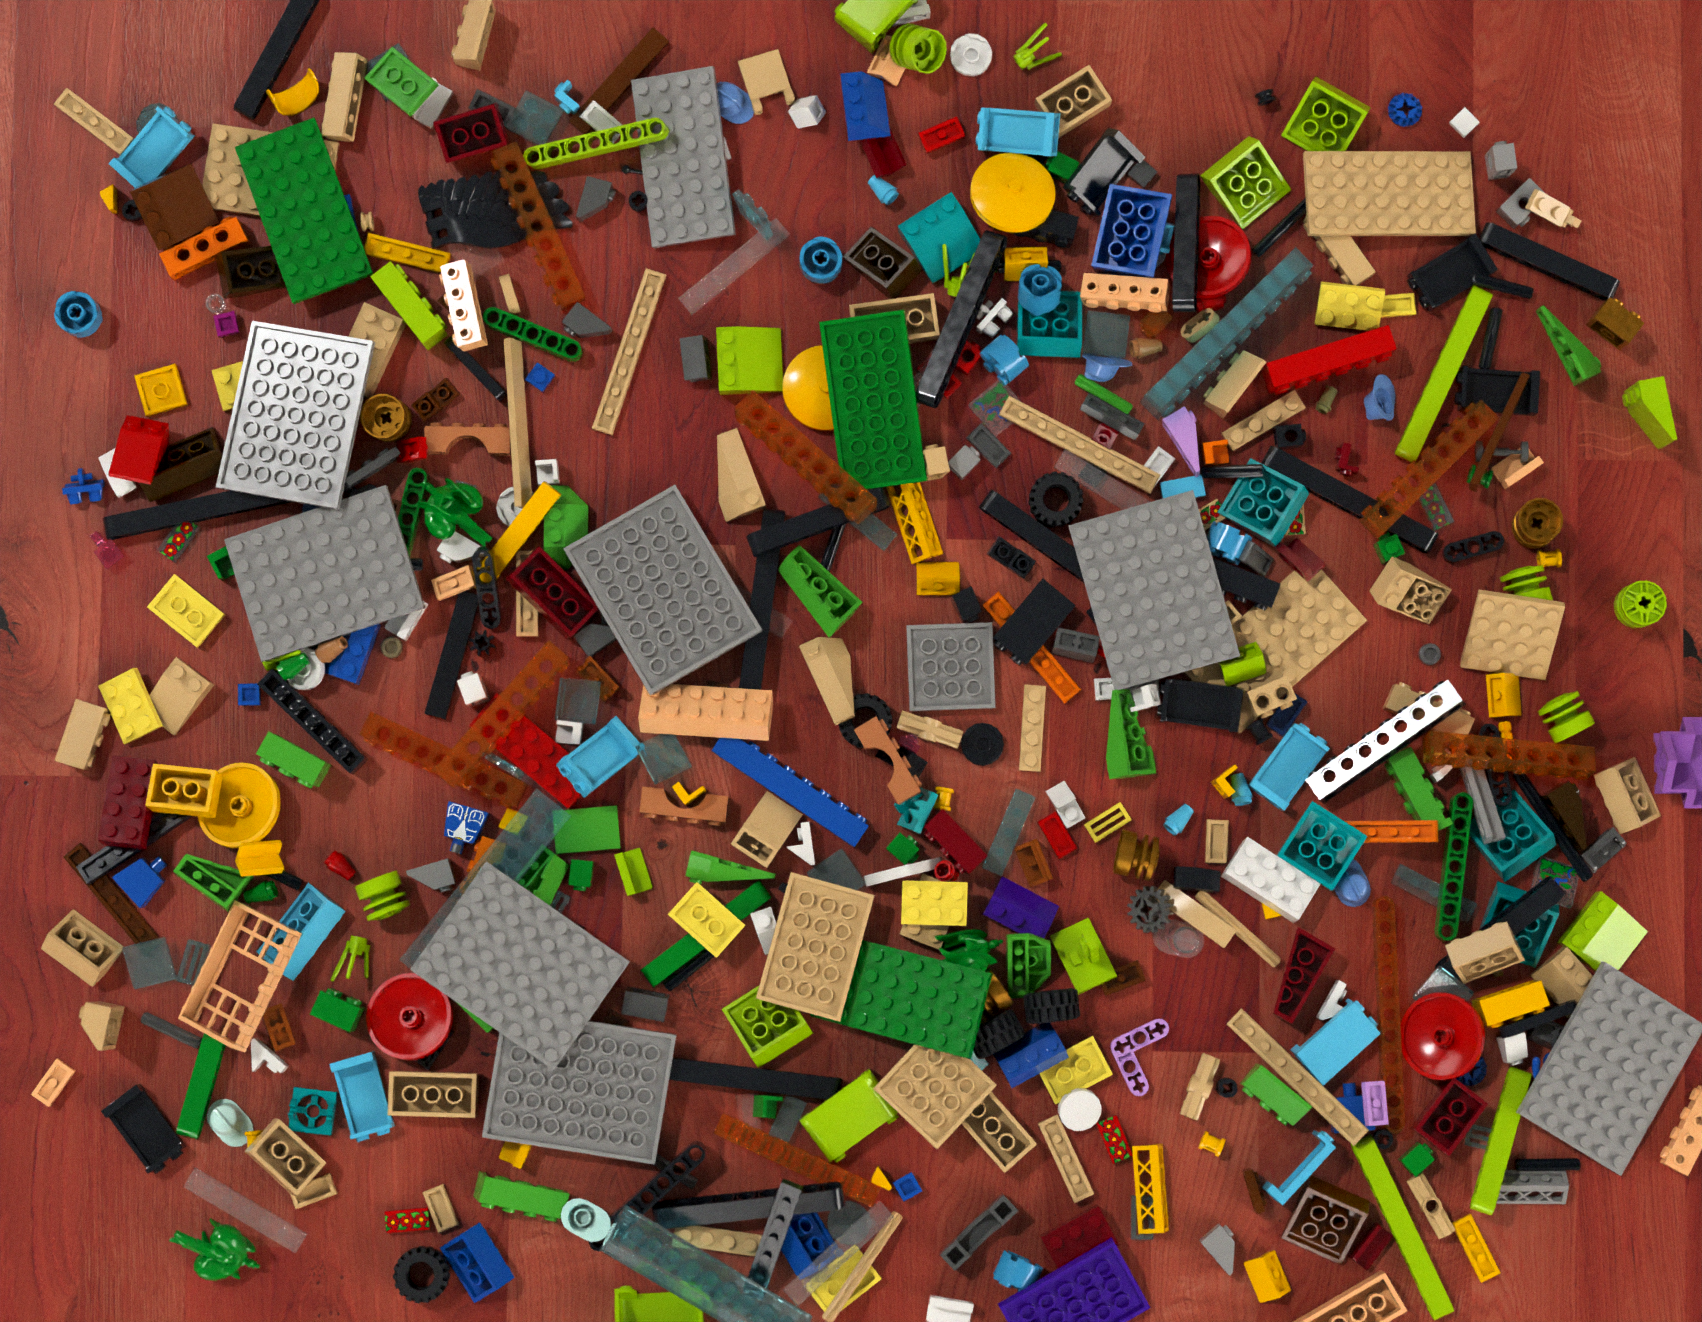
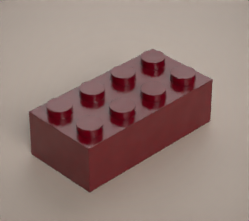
(552, 592)
(124, 814)

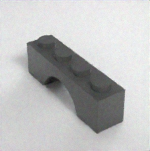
(978, 1231)

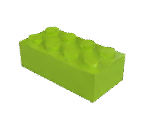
(412, 309)

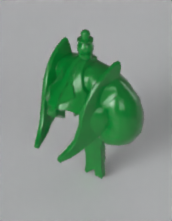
(449, 507)
(968, 948)
(221, 1256)

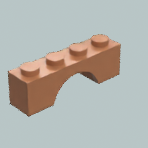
(442, 438)
(874, 736)
(712, 808)

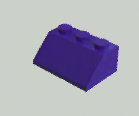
(1020, 909)

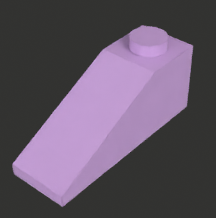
(1182, 431)

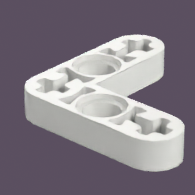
(902, 871)

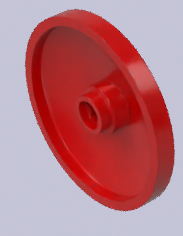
(1222, 256)
(408, 1017)
(1442, 1036)

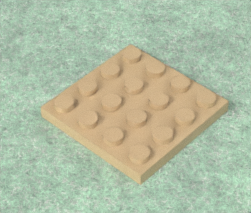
(1512, 634)
(934, 1091)

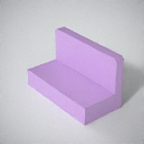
(1374, 1103)

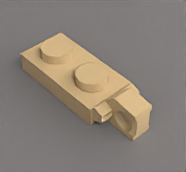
(1551, 210)

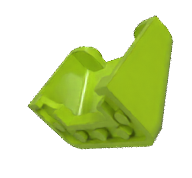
(870, 19)
(848, 1117)
(653, 1307)

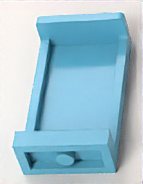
(1018, 131)
(153, 148)
(599, 757)
(1288, 766)
(1337, 1042)
(363, 1096)
(1303, 1171)

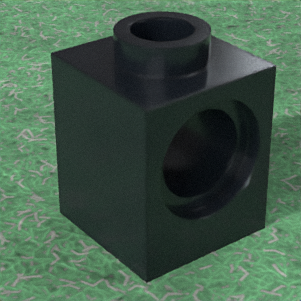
(1280, 440)

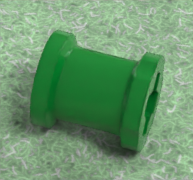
(1486, 479)

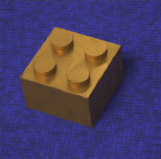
(1615, 323)

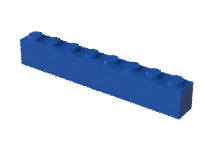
(791, 789)

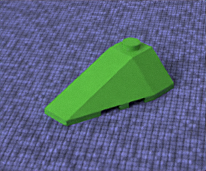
(1575, 357)
(1126, 747)
(713, 869)

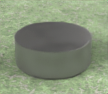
(1429, 654)

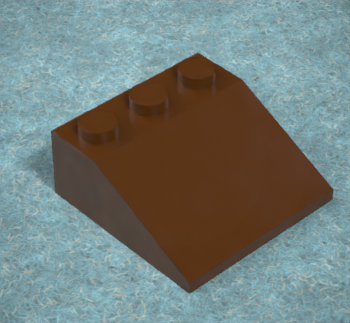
(174, 206)
(1326, 1219)

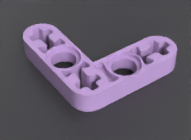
(1128, 1053)

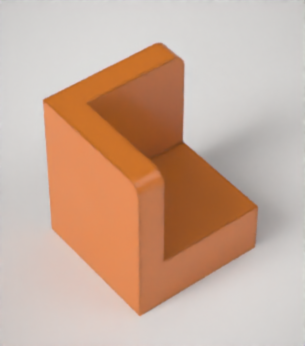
(1215, 452)

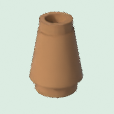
(1143, 347)
(331, 649)

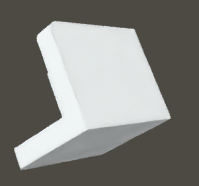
(807, 111)
(547, 471)
(1145, 697)
(569, 732)

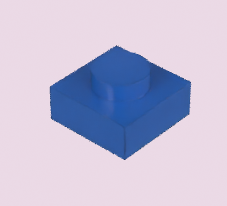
(540, 377)
(249, 694)
(907, 1186)

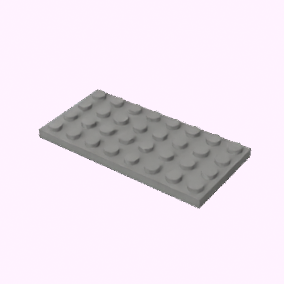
(688, 169)

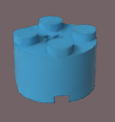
(810, 255)
(1039, 289)
(66, 315)
(1004, 359)
(1226, 542)
(1016, 1271)

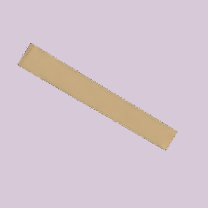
(629, 352)
(517, 422)
(1079, 445)
(1297, 1077)

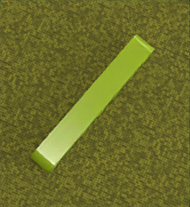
(585, 142)
(1500, 1141)

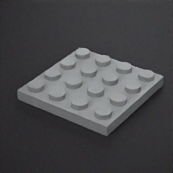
(950, 666)

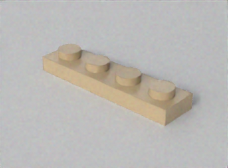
(93, 121)
(1263, 420)
(526, 615)
(1032, 728)
(1065, 1158)
(720, 1239)

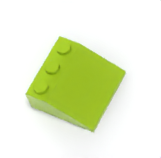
(1325, 118)
(1246, 181)
(749, 360)
(1651, 409)
(1602, 933)
(765, 1026)

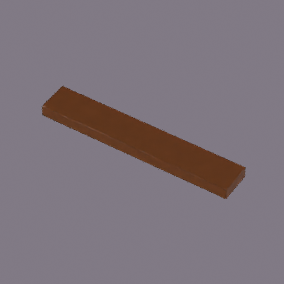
(621, 77)
(1498, 432)
(113, 900)

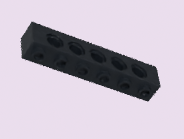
(312, 721)

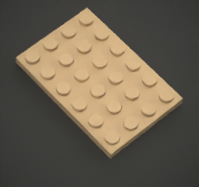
(224, 175)
(815, 946)

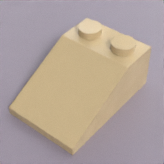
(179, 694)

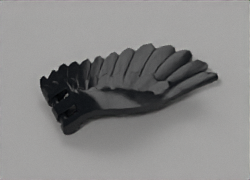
(480, 213)

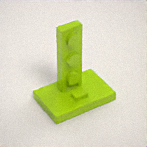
(1083, 956)

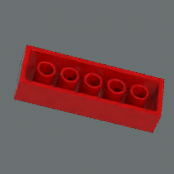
(1329, 359)
(534, 754)

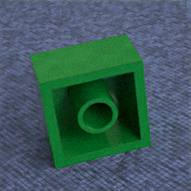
(338, 1010)

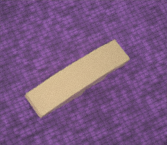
(1197, 915)

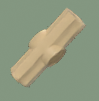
(929, 729)
(1199, 1086)
(1437, 1218)

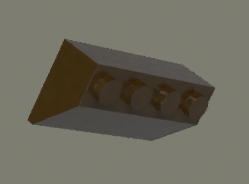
(186, 464)

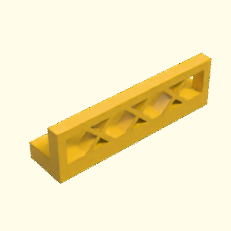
(919, 517)
(1158, 1189)

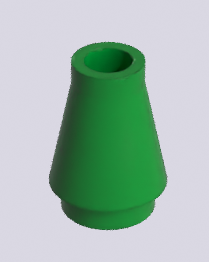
(292, 666)
(262, 892)

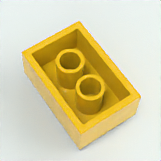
(184, 790)
(1511, 1003)

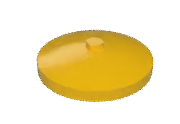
(1012, 192)
(807, 390)
(245, 808)

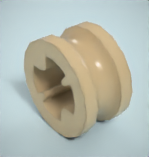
(367, 221)

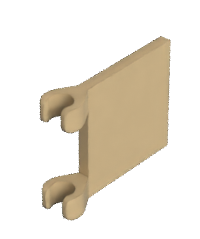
(764, 77)

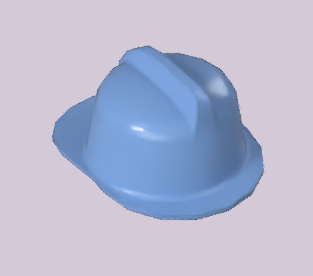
(734, 103)
(1103, 368)
(1381, 399)
(1353, 886)

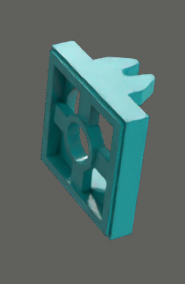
(918, 809)
(298, 1094)

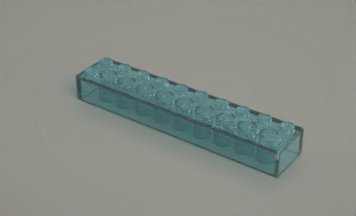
(1224, 336)
(511, 853)
(693, 1273)

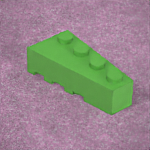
(819, 590)
(1414, 789)
(520, 1196)

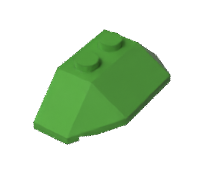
(564, 525)
(1026, 963)

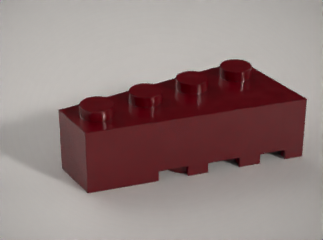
(1303, 970)

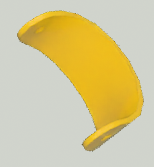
(297, 97)

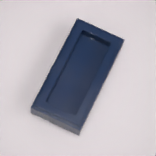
(1283, 719)

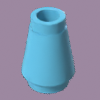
(884, 191)
(1242, 791)
(1177, 820)

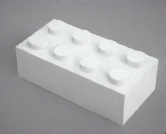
(1270, 880)

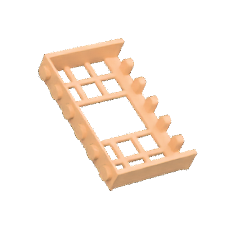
(214, 964)

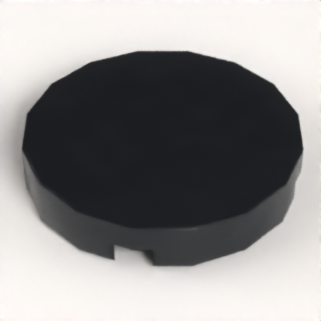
(982, 744)

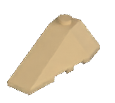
(736, 480)
(831, 671)

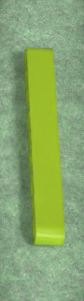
(1443, 374)
(1402, 1227)

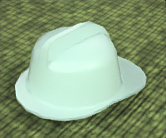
(229, 1122)
(585, 1220)

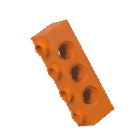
(171, 255)

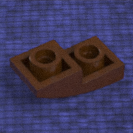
(436, 399)

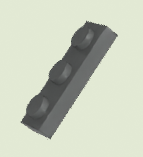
(1111, 416)
(371, 467)

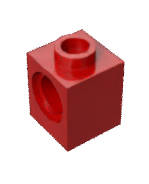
(964, 366)

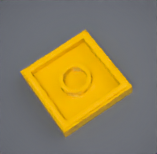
(161, 390)

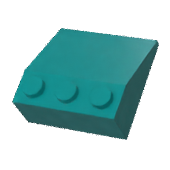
(938, 225)
(1054, 332)
(1264, 504)
(1524, 839)
(1321, 845)
(1534, 936)

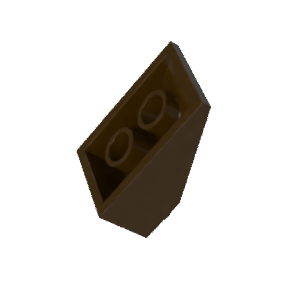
(883, 263)
(248, 272)
(1567, 809)

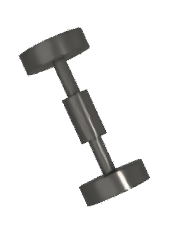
(1524, 451)

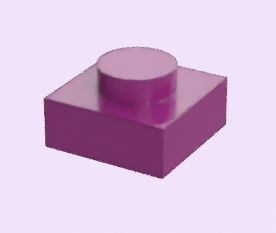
(226, 324)

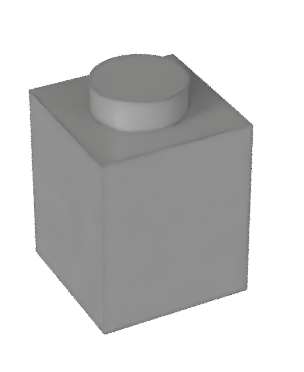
(964, 461)

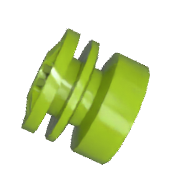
(918, 48)
(1526, 583)
(1628, 608)
(1566, 716)
(382, 896)

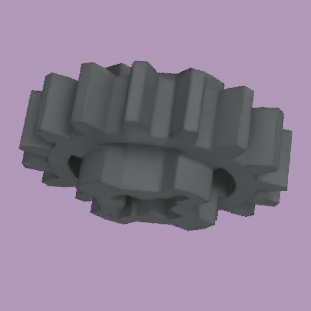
(1154, 918)

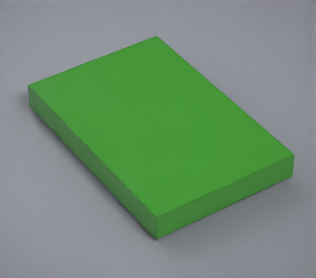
(401, 81)
(589, 830)

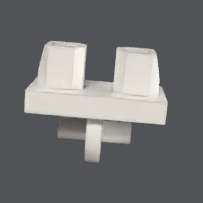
(1000, 310)

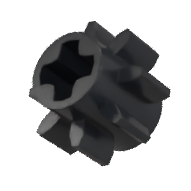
(479, 637)

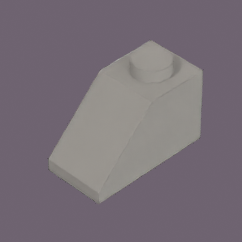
(435, 875)
(1220, 1246)

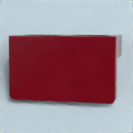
(883, 155)
(1300, 559)
(1370, 1246)

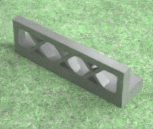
(1483, 805)
(1533, 1181)

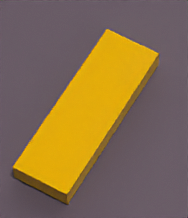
(1475, 1248)

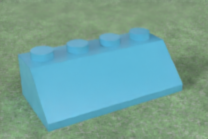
(314, 917)

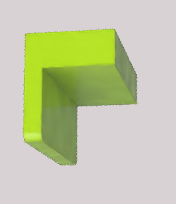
(1245, 667)
(633, 871)

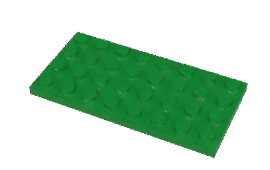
(304, 210)
(874, 399)
(915, 999)

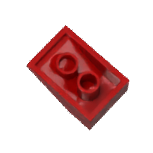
(139, 449)

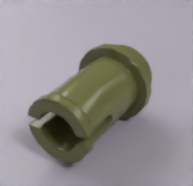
(1324, 404)

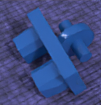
(74, 490)

